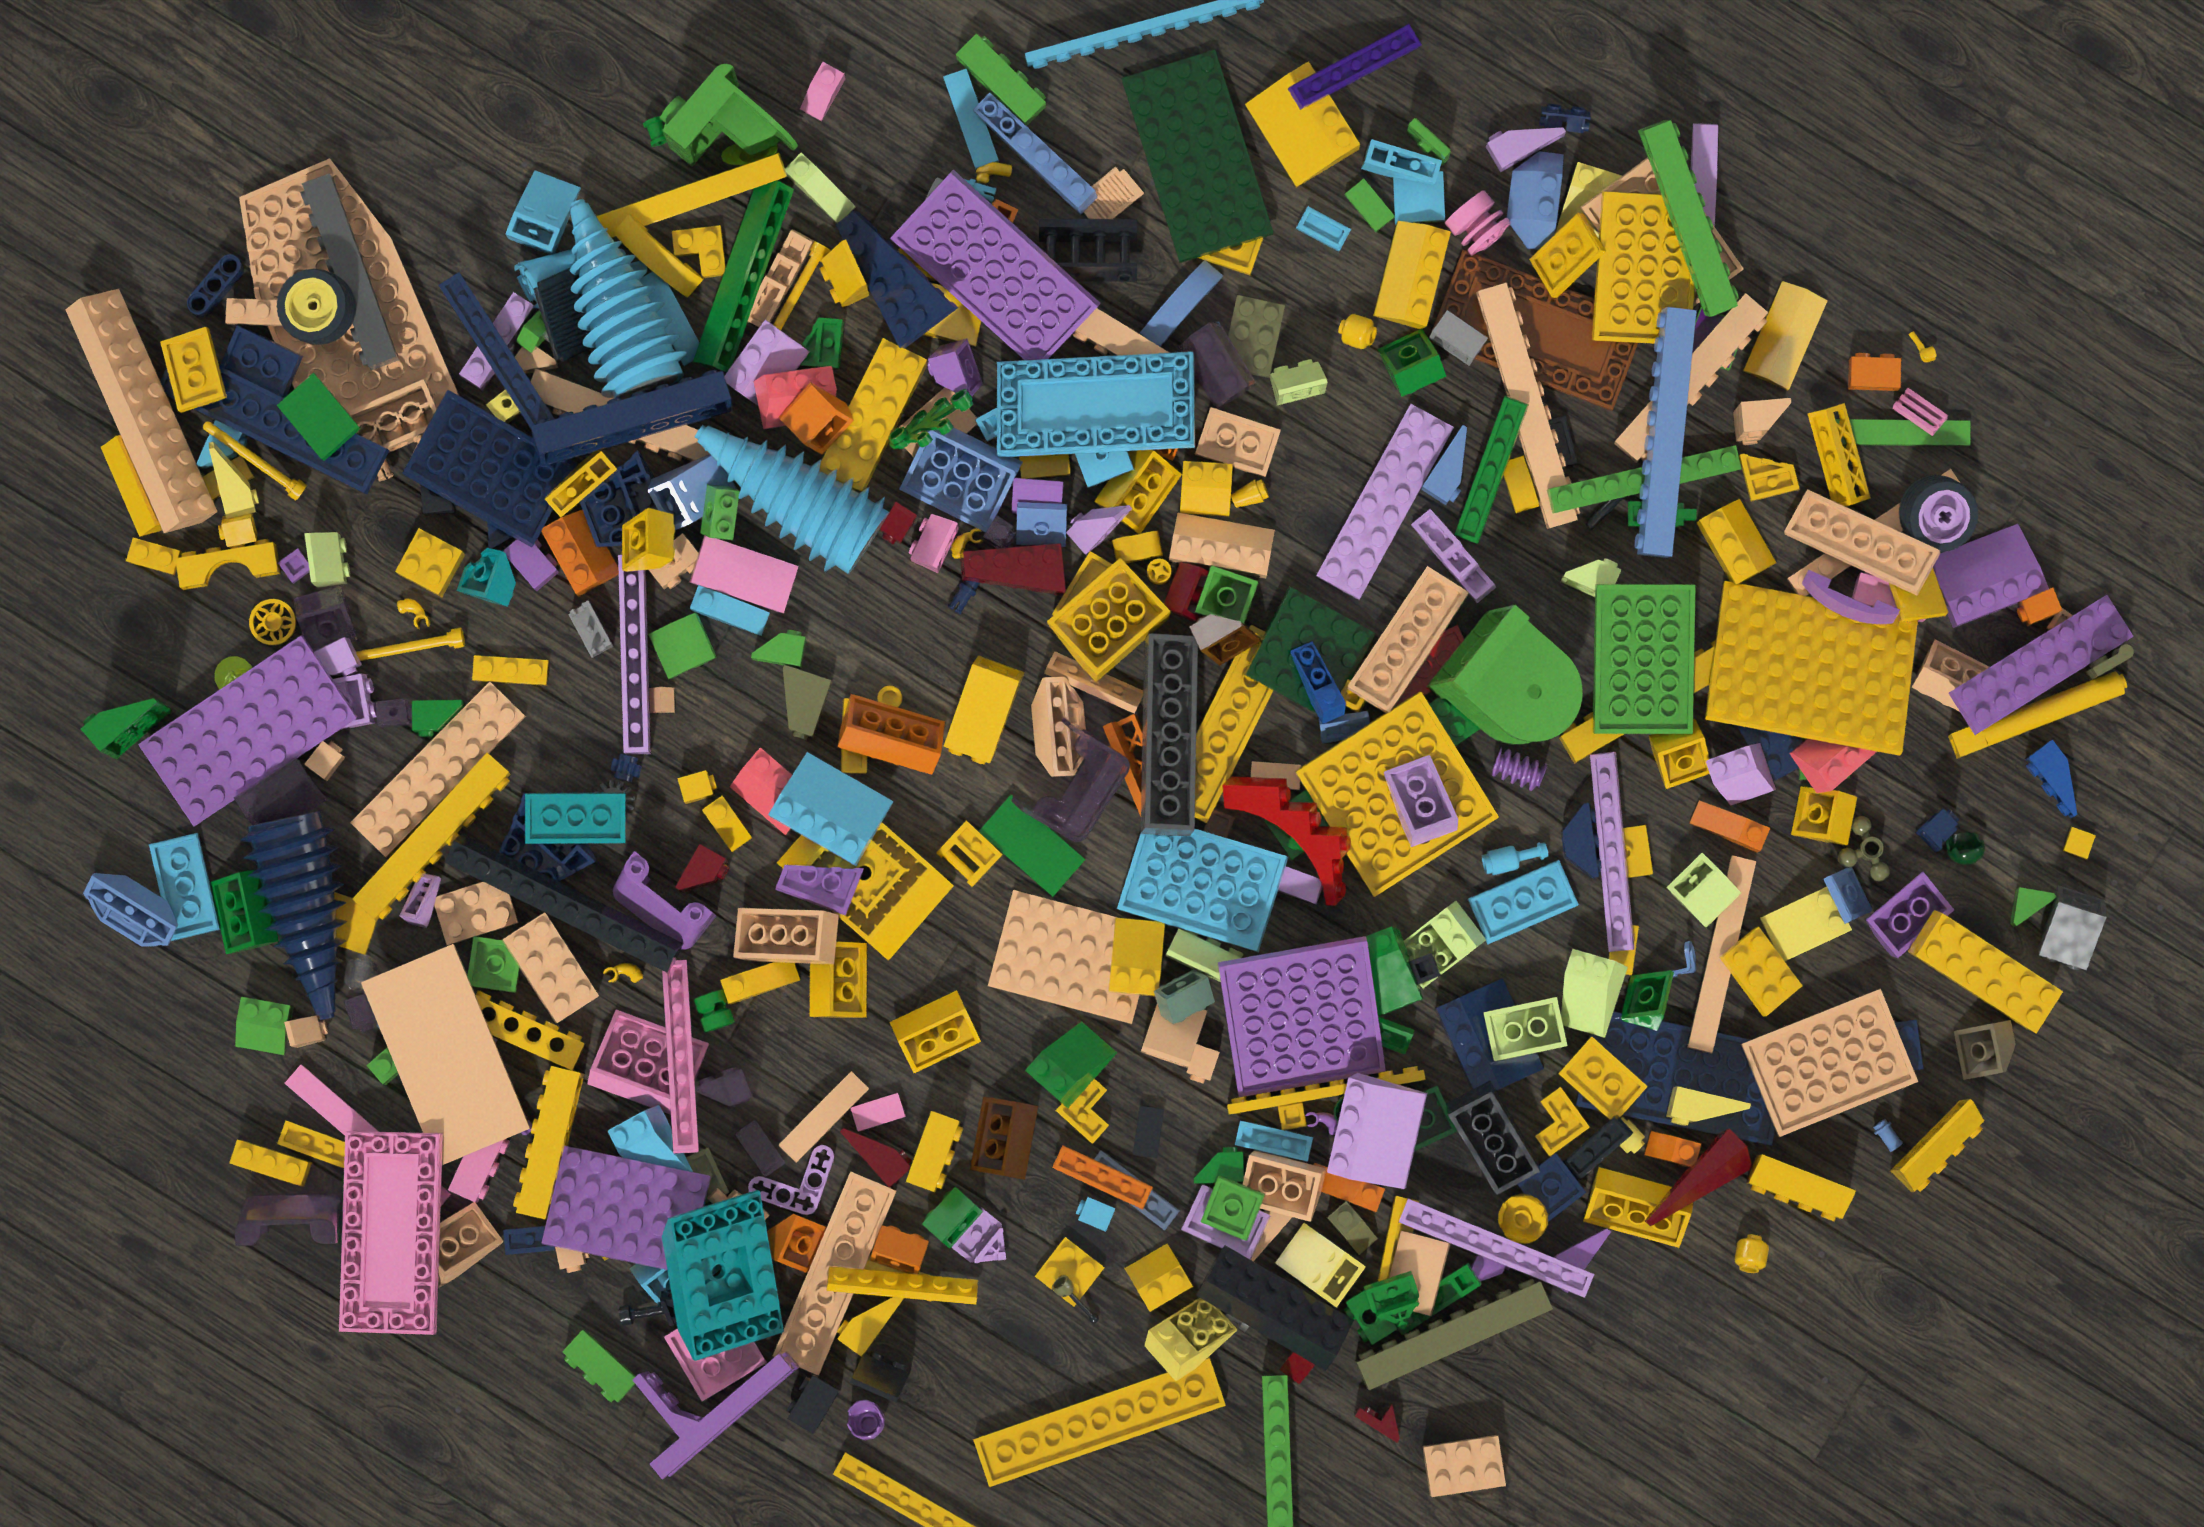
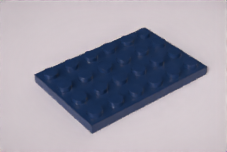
(486, 468)

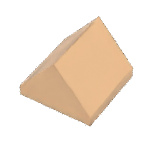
(662, 700)

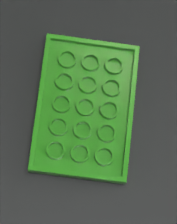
(1644, 658)

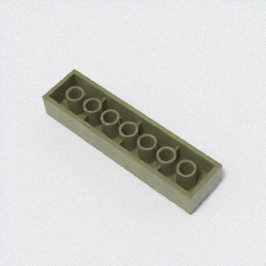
(1453, 1335)

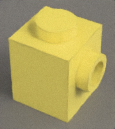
(503, 407)

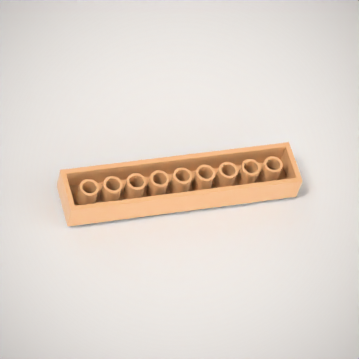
(141, 410)

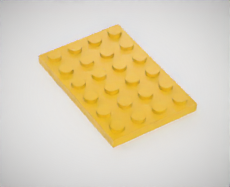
(1638, 270)

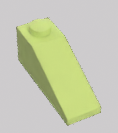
(819, 188)

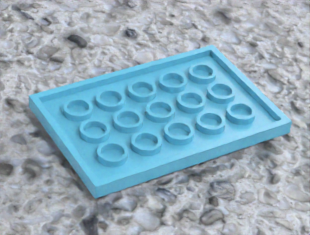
(1204, 885)

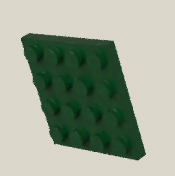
(1299, 622)

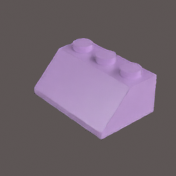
(766, 353)

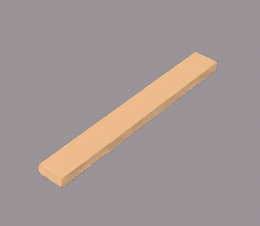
(1716, 973)

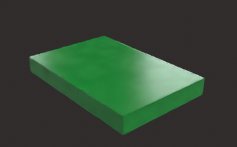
(318, 416)

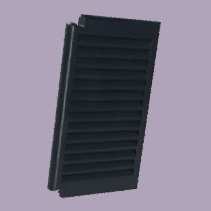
(559, 316)

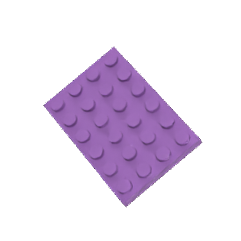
(618, 1205)

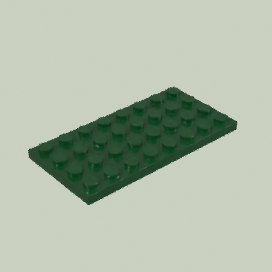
(1197, 156)

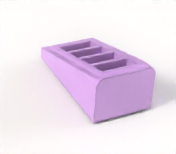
(421, 914)

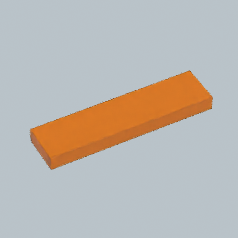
(1102, 1177)

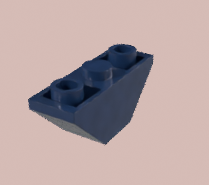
(1580, 842)

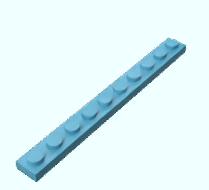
(1135, 31)

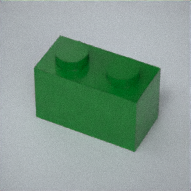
(952, 1217)

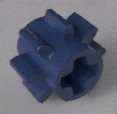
(625, 768)

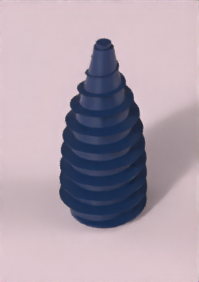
(301, 899)

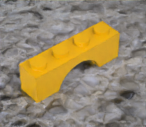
(196, 570)

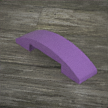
(1843, 605)

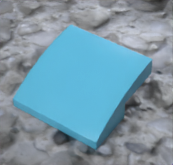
(1419, 201)

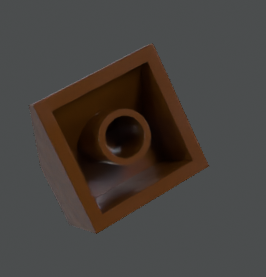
(1222, 637)

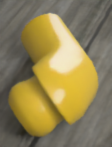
(992, 169)

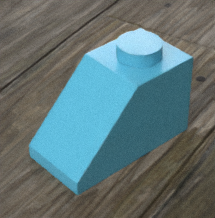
(205, 458)

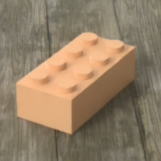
(786, 936)
(550, 967)

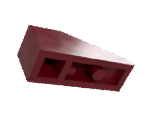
(884, 1160)

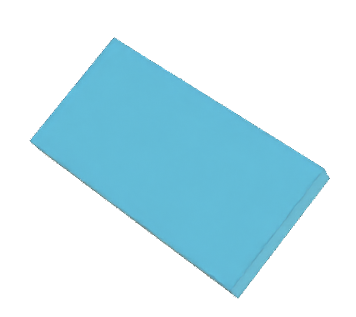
(185, 884)
(1523, 902)

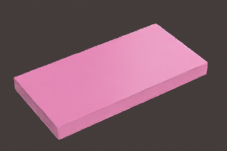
(744, 574)

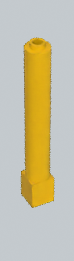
(2040, 713)

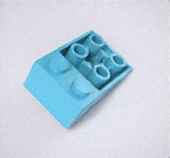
(542, 213)

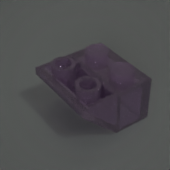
(729, 1089)

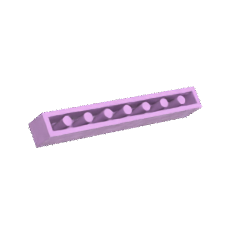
(634, 661)

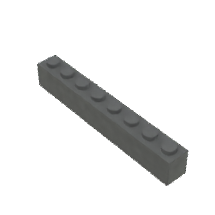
(348, 264)

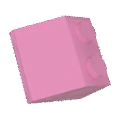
(934, 542)

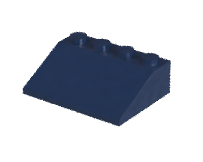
(1468, 1036)

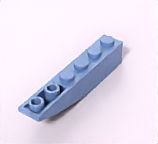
(1036, 154)

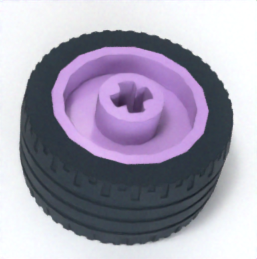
(1938, 512)

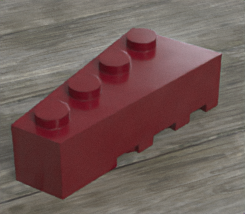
(1026, 567)

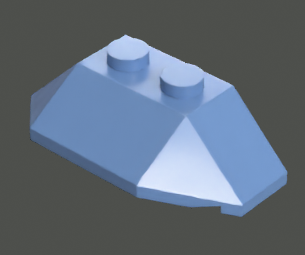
(1535, 198)
(131, 909)

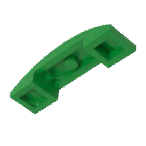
(1450, 1289)

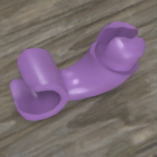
(1327, 1118)

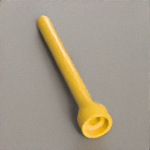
(817, 252)
(293, 487)
(453, 638)

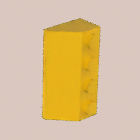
(1412, 274)
(130, 487)
(1801, 1187)
(1626, 1201)

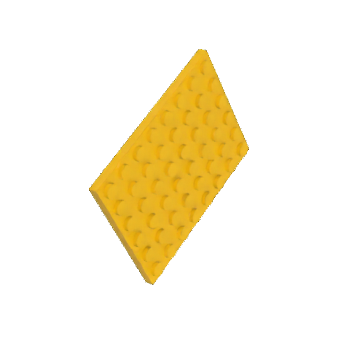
(1809, 671)

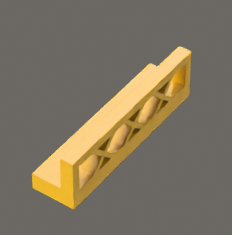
(1836, 457)
(1392, 1237)

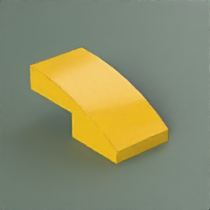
(1520, 485)

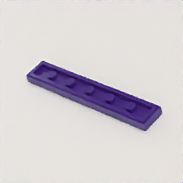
(1354, 66)

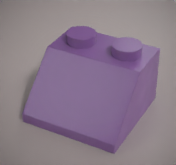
(955, 367)
(1036, 492)

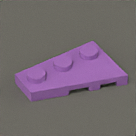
(824, 887)

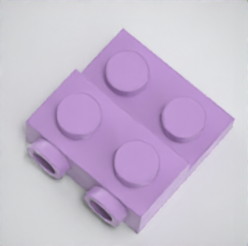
(357, 693)

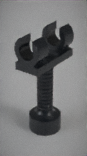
(628, 1314)

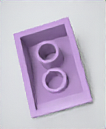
(1421, 801)

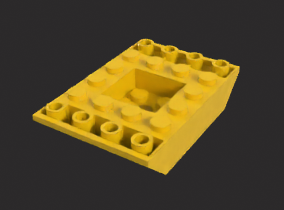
(894, 897)

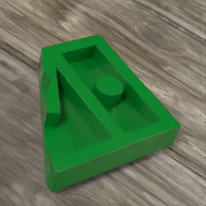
(824, 344)

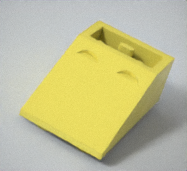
(1320, 1265)
(1188, 1337)

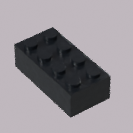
(1493, 1137)

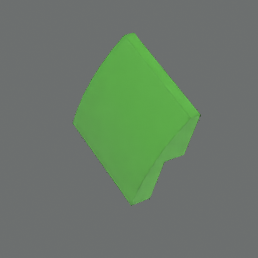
(682, 645)

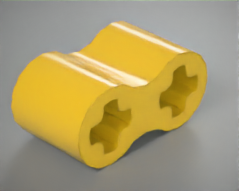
(1138, 547)

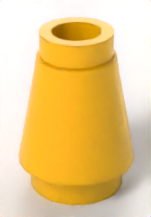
(1250, 494)

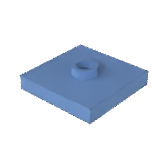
(1041, 523)
(1847, 894)

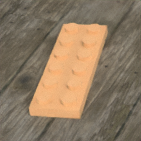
(1862, 542)
(1408, 640)

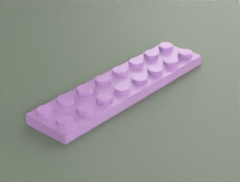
(1385, 501)

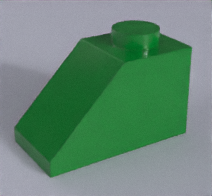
(433, 715)
(1225, 1163)

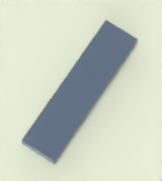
(1156, 1207)

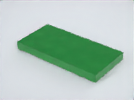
(1032, 847)

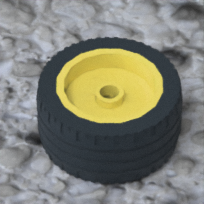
(333, 312)

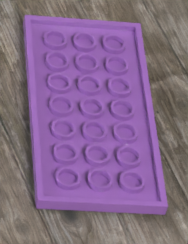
(994, 269)
(248, 730)

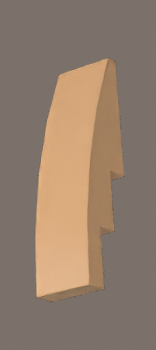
(780, 277)
(823, 1116)

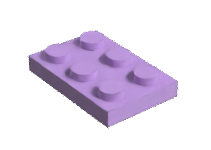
(1217, 1237)

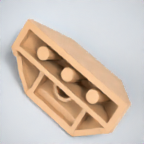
(1051, 736)

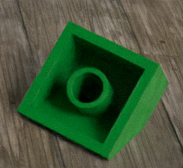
(1412, 362)

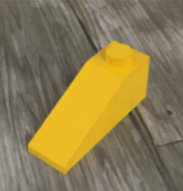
(580, 482)
(759, 981)
(864, 1328)

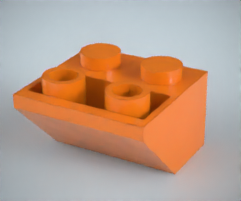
(817, 418)

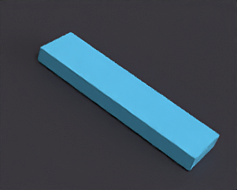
(973, 128)

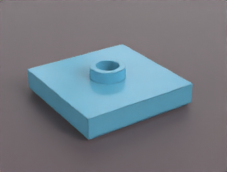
(1103, 465)

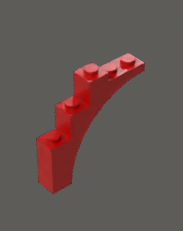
(1300, 820)

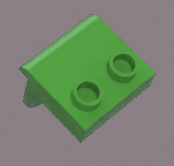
(716, 109)

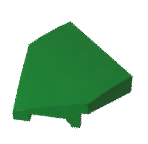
(1394, 1298)

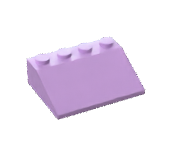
(1376, 1131)

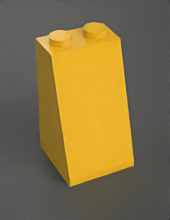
(983, 710)

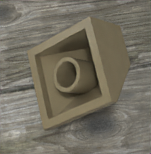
(1985, 1049)

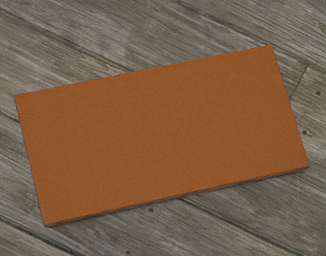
(1555, 327)

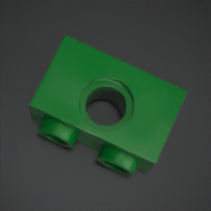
(1368, 1332)

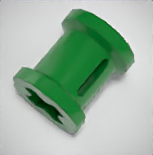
(655, 127)

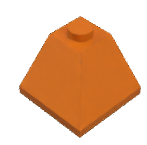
(795, 1242)

